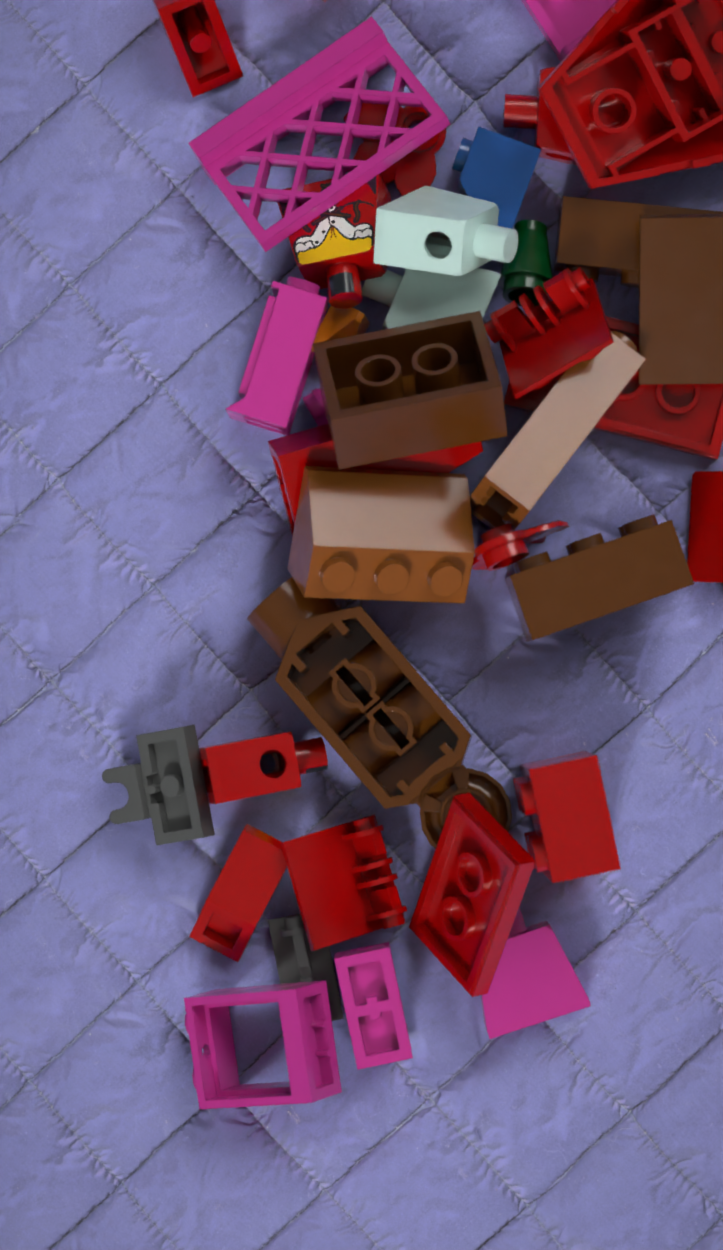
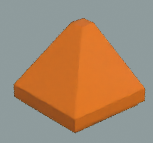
(341, 324)

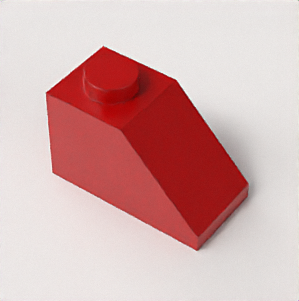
(199, 43)

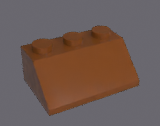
(382, 535)

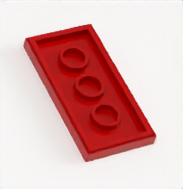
(660, 414)

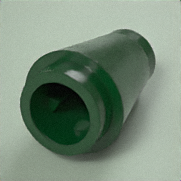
(529, 266)

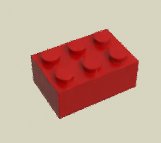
(568, 817)

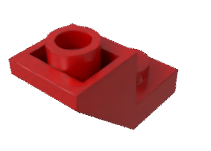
(241, 893)

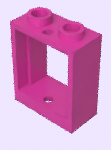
(306, 1037)

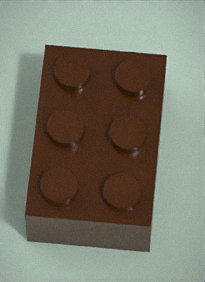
(410, 389)
(597, 577)

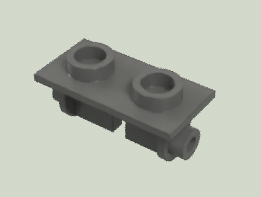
(299, 963)

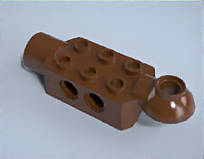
(373, 707)

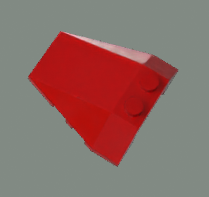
(642, 91)

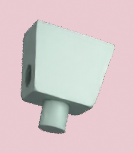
(441, 233)
(429, 295)

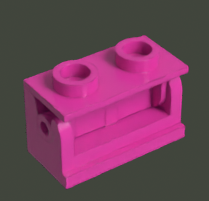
(373, 1005)

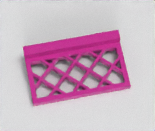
(297, 107)

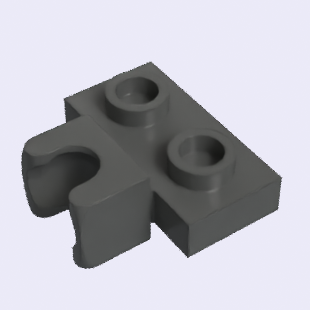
(166, 786)

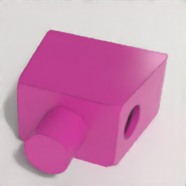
(531, 981)

